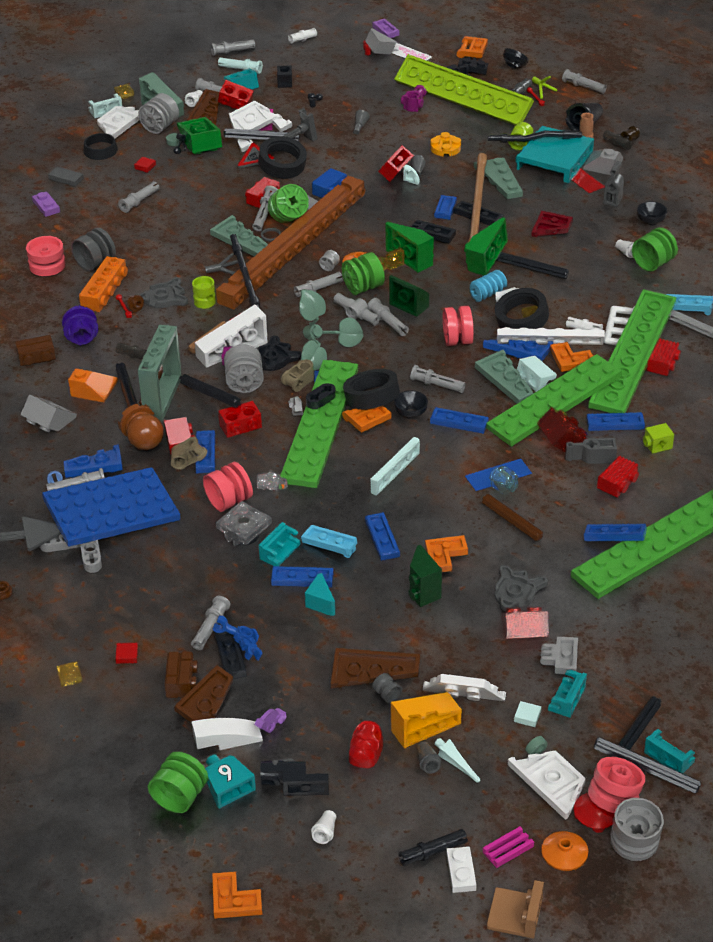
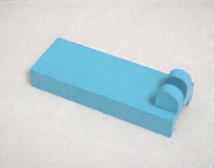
(693, 303)
(330, 540)

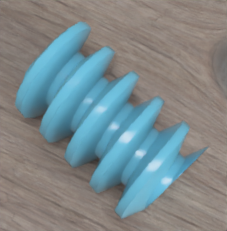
(488, 285)

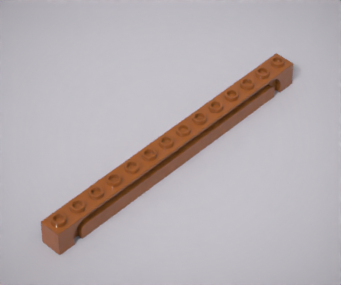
(291, 241)

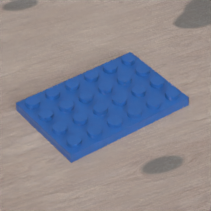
(110, 506)

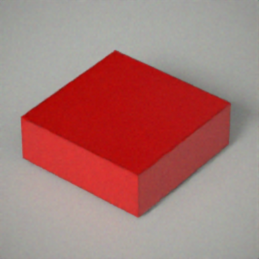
(145, 164)
(126, 653)

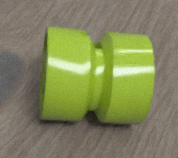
(520, 128)
(203, 291)

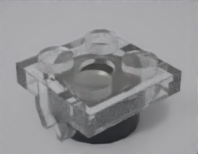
(243, 524)

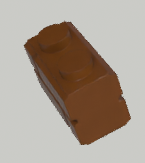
(35, 350)
(180, 674)

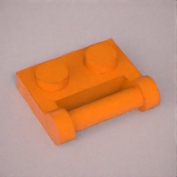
(476, 49)
(366, 418)

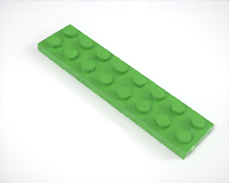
(560, 394)

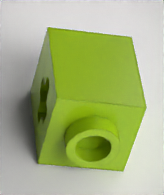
(658, 438)

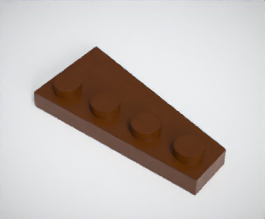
(206, 106)
(364, 666)

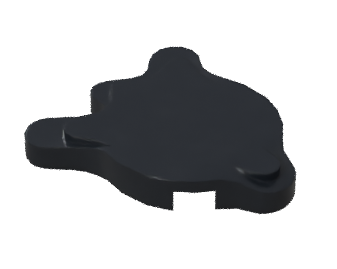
(277, 354)

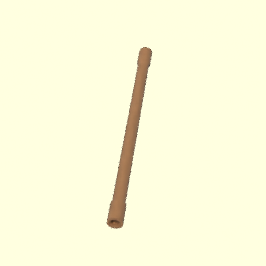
(481, 164)

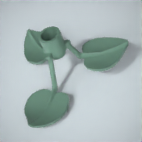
(312, 306)

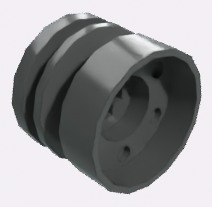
(92, 248)

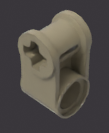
(299, 375)
(186, 453)

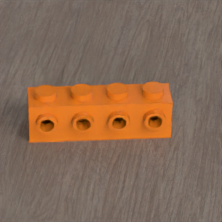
(103, 283)

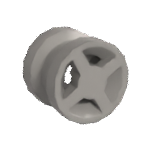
(329, 260)

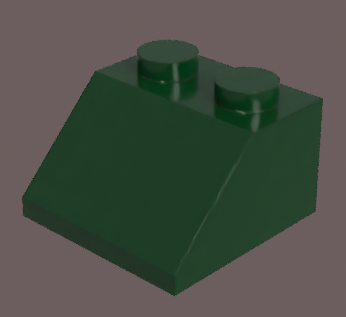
(407, 296)
(424, 578)

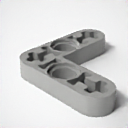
(86, 555)

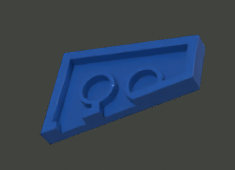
(107, 460)

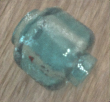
(504, 480)

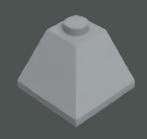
(602, 161)

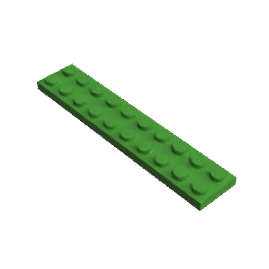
(634, 350)
(318, 428)
(661, 541)

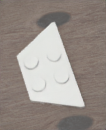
(118, 120)
(464, 686)
(551, 778)

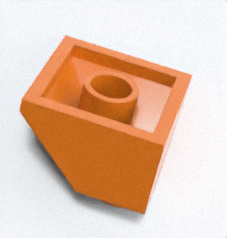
(91, 385)

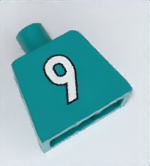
(228, 779)

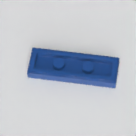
(459, 420)
(615, 421)
(207, 440)
(615, 532)
(382, 536)
(299, 576)

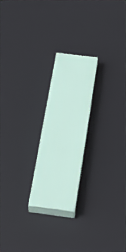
(395, 466)

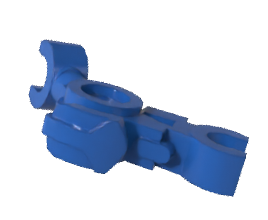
(243, 635)

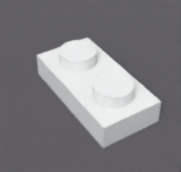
(461, 869)

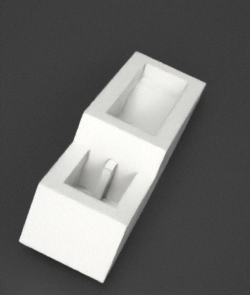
(225, 732)

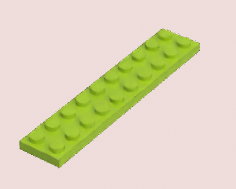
(464, 90)

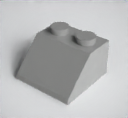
(46, 413)

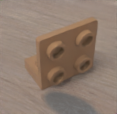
(516, 911)

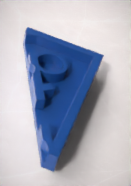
(520, 348)

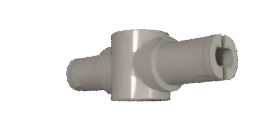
(356, 309)

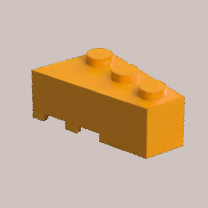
(423, 717)

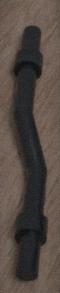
(565, 134)
(237, 250)

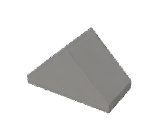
(380, 43)

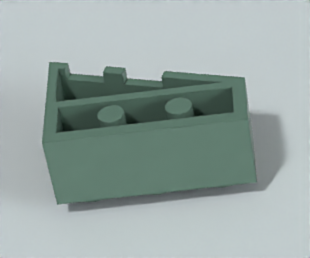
(152, 85)

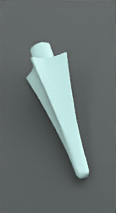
(450, 753)

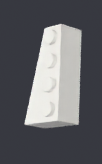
(245, 328)

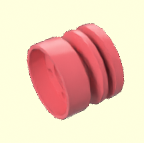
(227, 486)

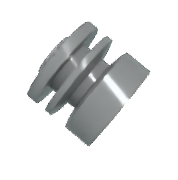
(158, 113)
(243, 368)
(636, 829)

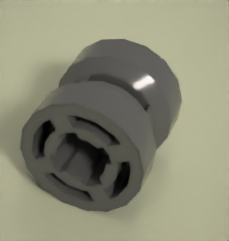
(389, 690)

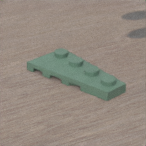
(501, 175)
(250, 243)
(503, 375)

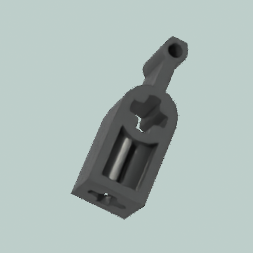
(614, 186)
(592, 450)

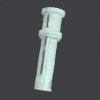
(239, 64)

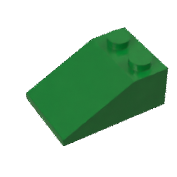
(200, 135)
(415, 243)
(485, 247)

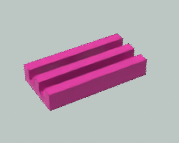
(505, 844)

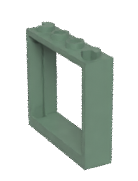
(165, 352)

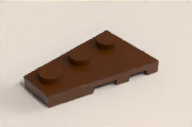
(206, 697)

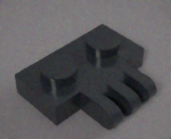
(474, 65)

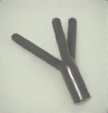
(220, 267)

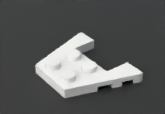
(254, 117)

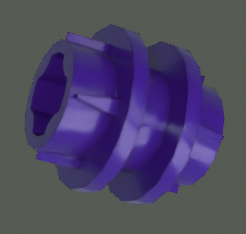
(80, 325)

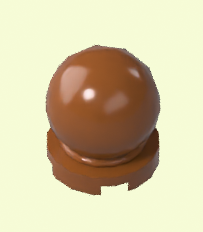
(141, 427)

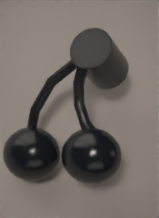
(311, 96)
(177, 150)

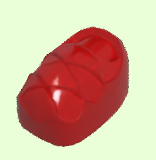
(366, 744)

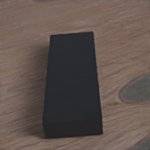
(486, 216)
(230, 655)

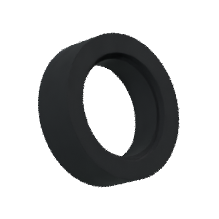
(287, 145)
(519, 297)
(381, 378)

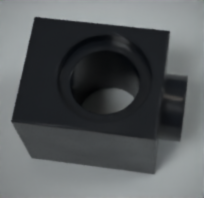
(284, 76)

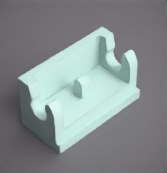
(100, 108)
(535, 372)

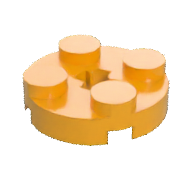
(445, 144)

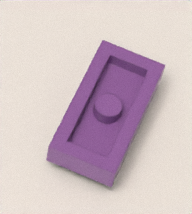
(385, 28)
(45, 204)

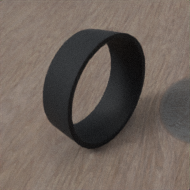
(100, 154)

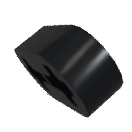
(320, 396)

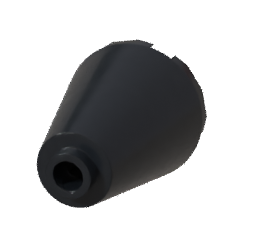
(574, 114)

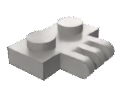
(561, 655)

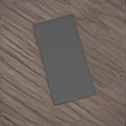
(66, 176)

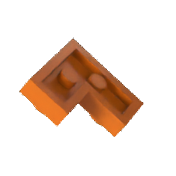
(566, 358)
(444, 548)
(233, 903)

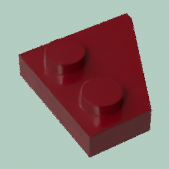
(551, 224)

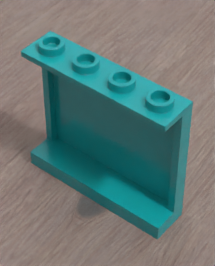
(557, 153)

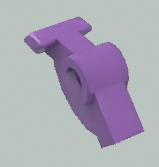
(270, 718)

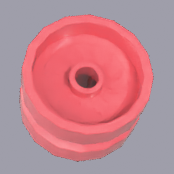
(45, 256)
(457, 325)
(614, 782)

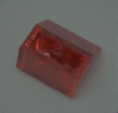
(561, 428)
(525, 623)

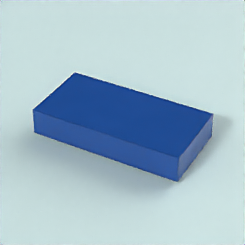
(445, 207)

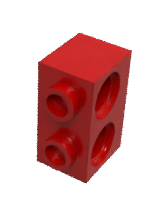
(235, 95)
(240, 419)

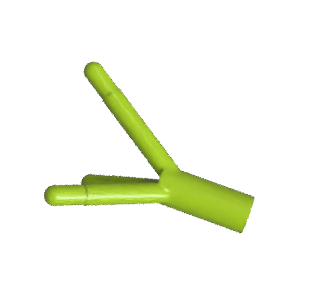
(541, 83)

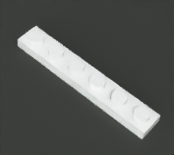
(557, 335)

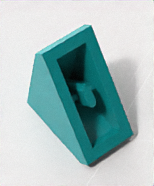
(319, 597)

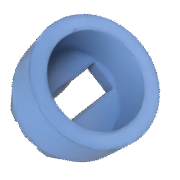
(50, 478)

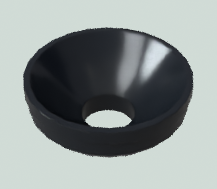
(514, 58)
(651, 212)
(411, 400)

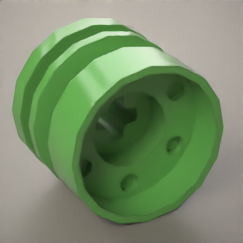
(280, 206)
(654, 249)
(363, 273)
(178, 782)

